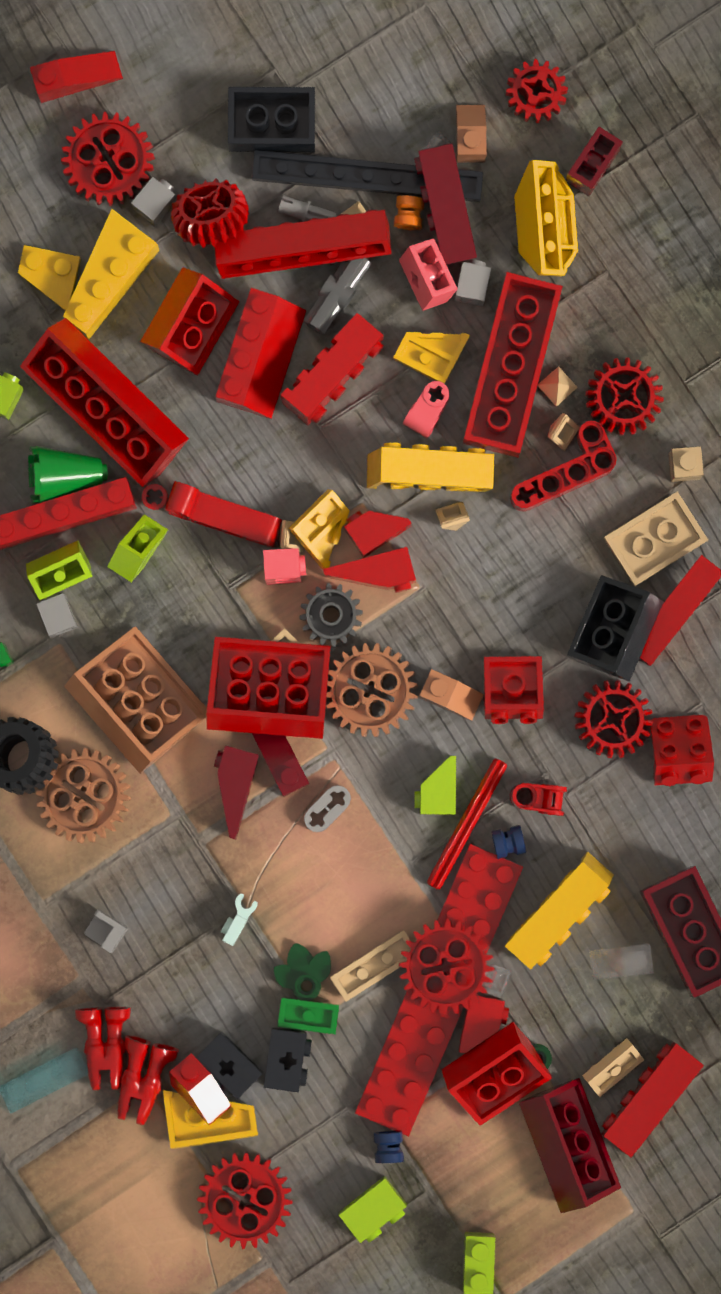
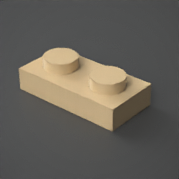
(613, 1067)

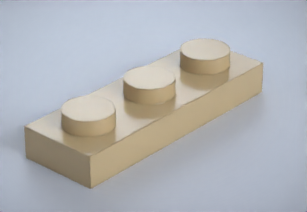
(371, 967)

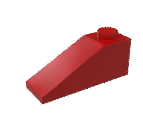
(74, 74)
(380, 571)

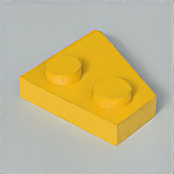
(50, 273)
(431, 353)
(321, 527)

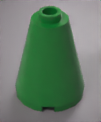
(61, 473)

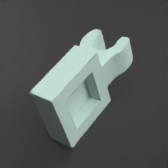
(233, 927)

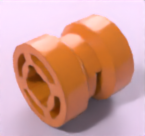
(409, 212)

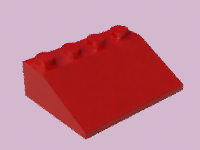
(268, 687)

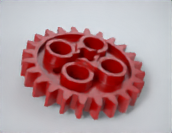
(86, 172)
(441, 940)
(259, 1177)

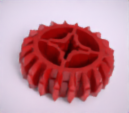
(211, 217)
(633, 405)
(607, 707)

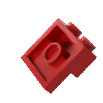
(513, 689)

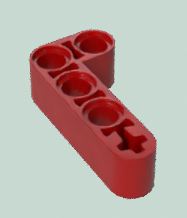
(561, 475)
(221, 515)

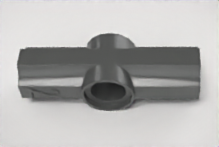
(336, 294)

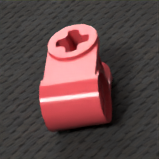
(425, 413)

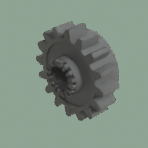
(331, 599)

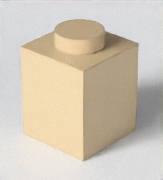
(686, 464)

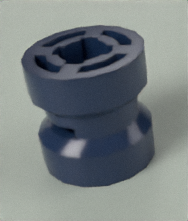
(508, 842)
(390, 1153)

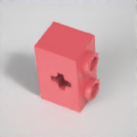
(428, 274)

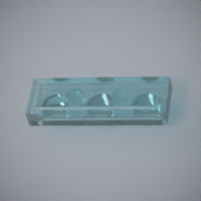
(44, 1080)

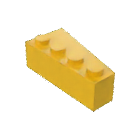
(430, 468)
(560, 912)

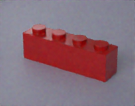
(652, 1098)

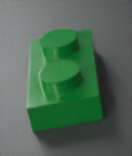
(308, 1015)

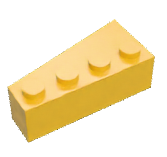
(111, 270)

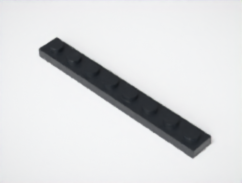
(351, 174)

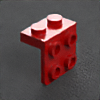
(682, 750)

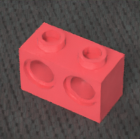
(283, 566)

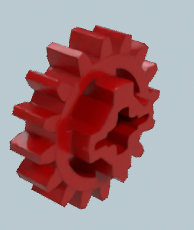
(546, 95)

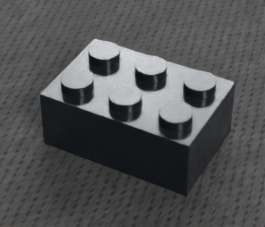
(271, 119)
(615, 628)

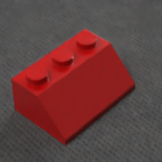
(190, 320)
(495, 1074)

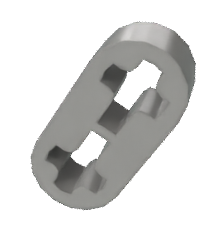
(322, 803)

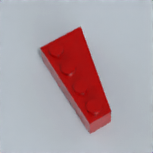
(332, 370)

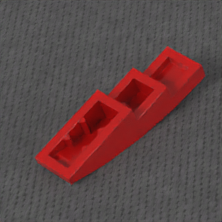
(680, 606)

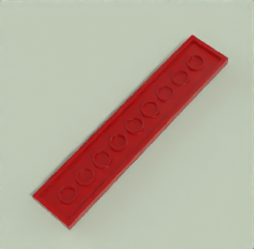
(417, 1035)

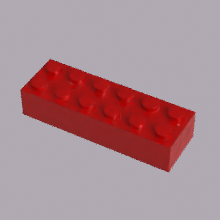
(512, 364)
(104, 402)

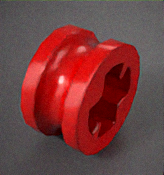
(155, 487)

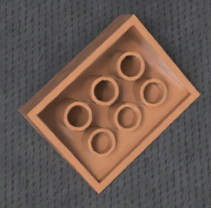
(136, 699)

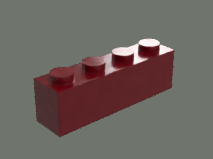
(447, 203)

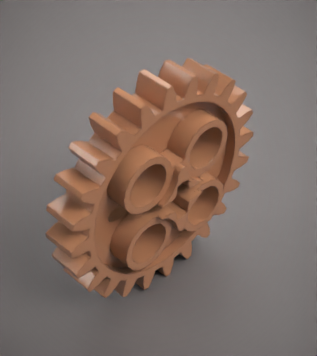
(381, 666)
(96, 774)

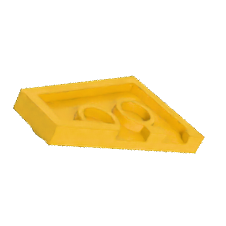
(189, 1129)

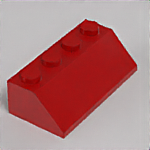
(260, 353)

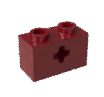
(594, 161)

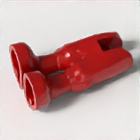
(100, 1054)
(149, 1086)

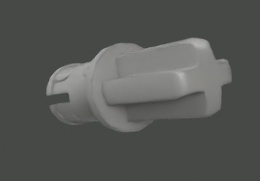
(303, 210)

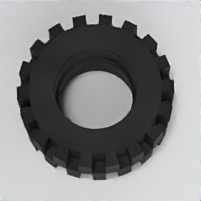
(40, 757)

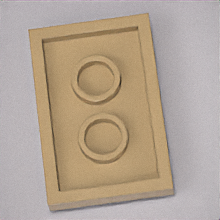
(655, 539)

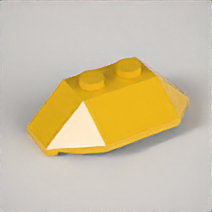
(546, 219)

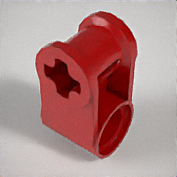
(540, 798)

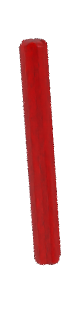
(467, 824)

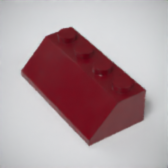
(570, 1145)

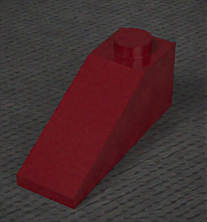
(281, 762)
(235, 781)

